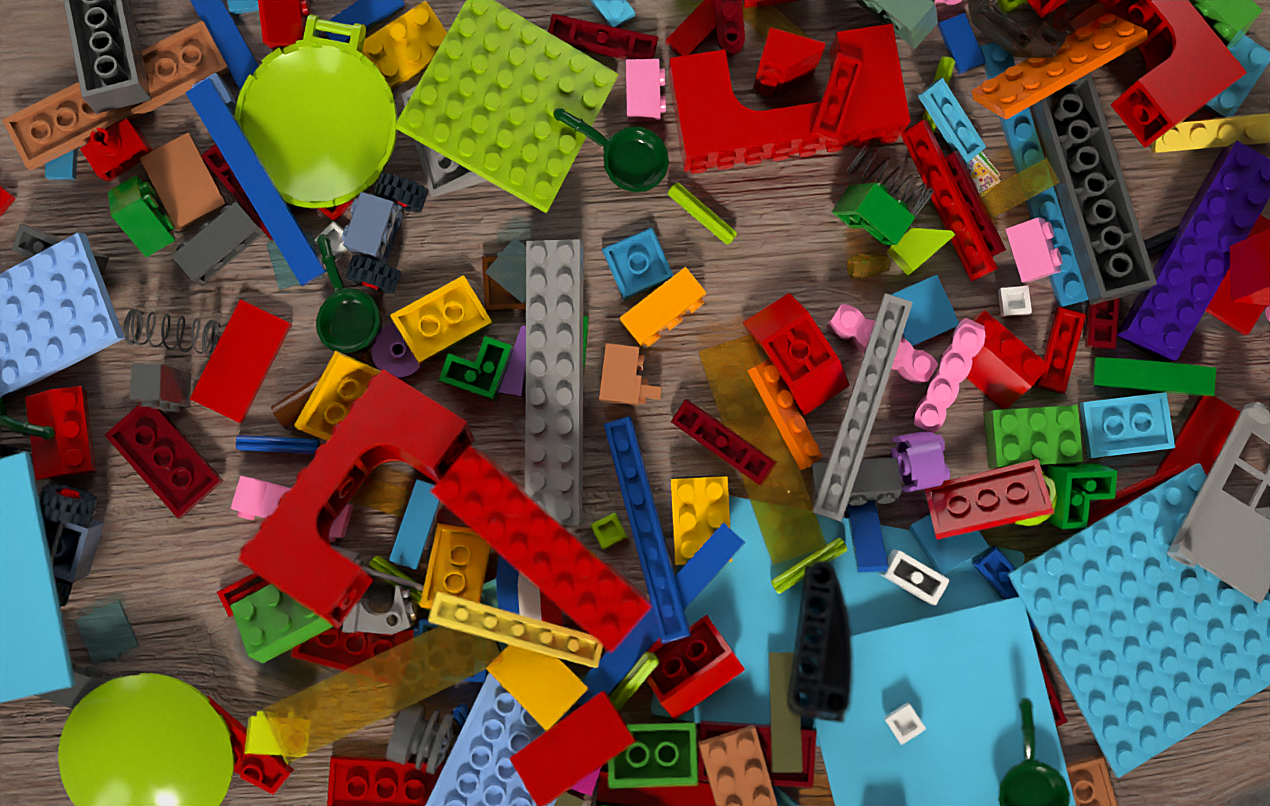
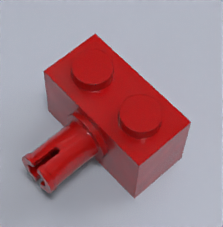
(115, 150)

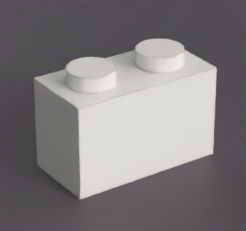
(914, 577)

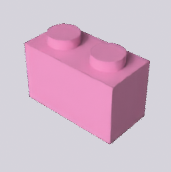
(643, 90)
(1034, 249)

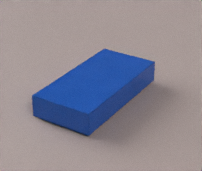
(961, 43)

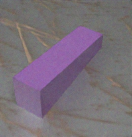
(515, 374)

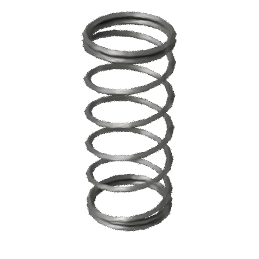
(923, 198)
(215, 332)

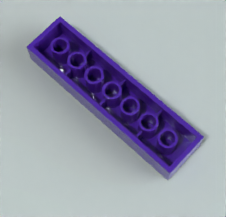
(1199, 253)

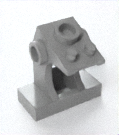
(365, 619)

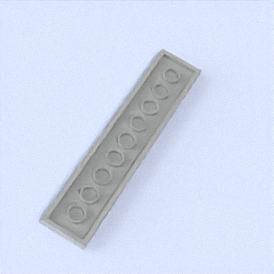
(554, 377)

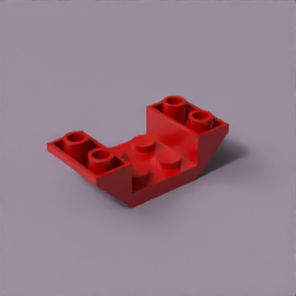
(798, 352)

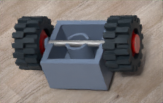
(375, 229)
(70, 534)

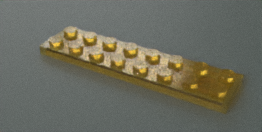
(782, 502)
(377, 688)

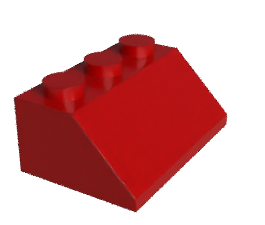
(283, 21)
(786, 62)
(1004, 364)
(72, 446)
(693, 668)

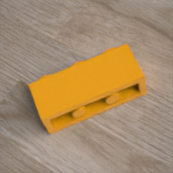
(663, 308)

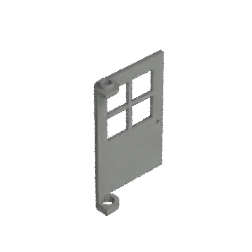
(1220, 529)

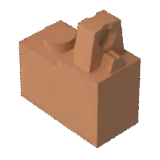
(620, 378)

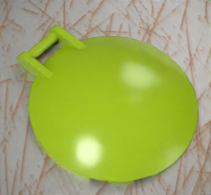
(320, 117)
(146, 745)

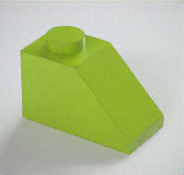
(917, 247)

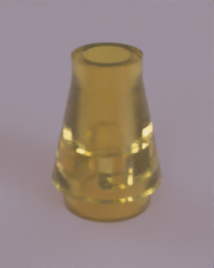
(866, 265)

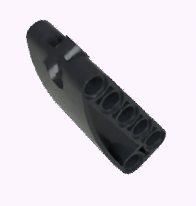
(831, 656)

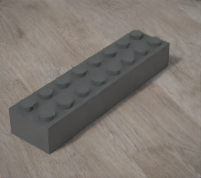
(1093, 193)

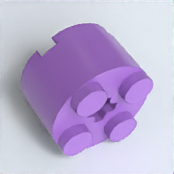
(920, 460)

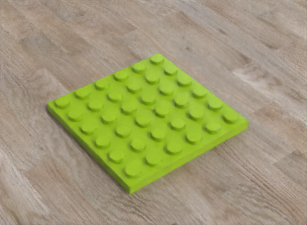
(495, 96)

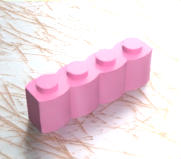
(912, 364)
(954, 368)
(262, 498)

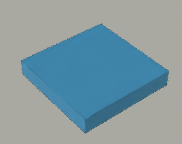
(637, 263)
(930, 311)
(948, 551)

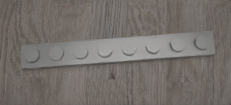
(862, 407)

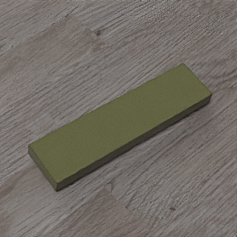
(785, 726)

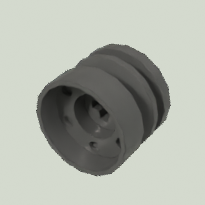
(420, 736)

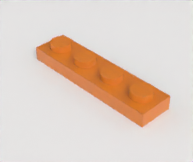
(785, 414)

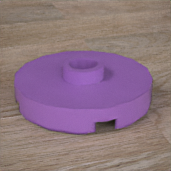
(385, 358)

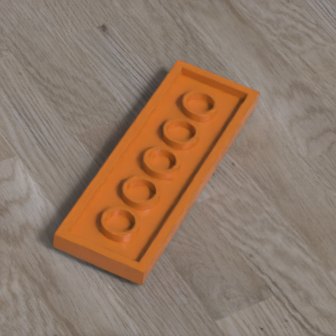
(1040, 77)

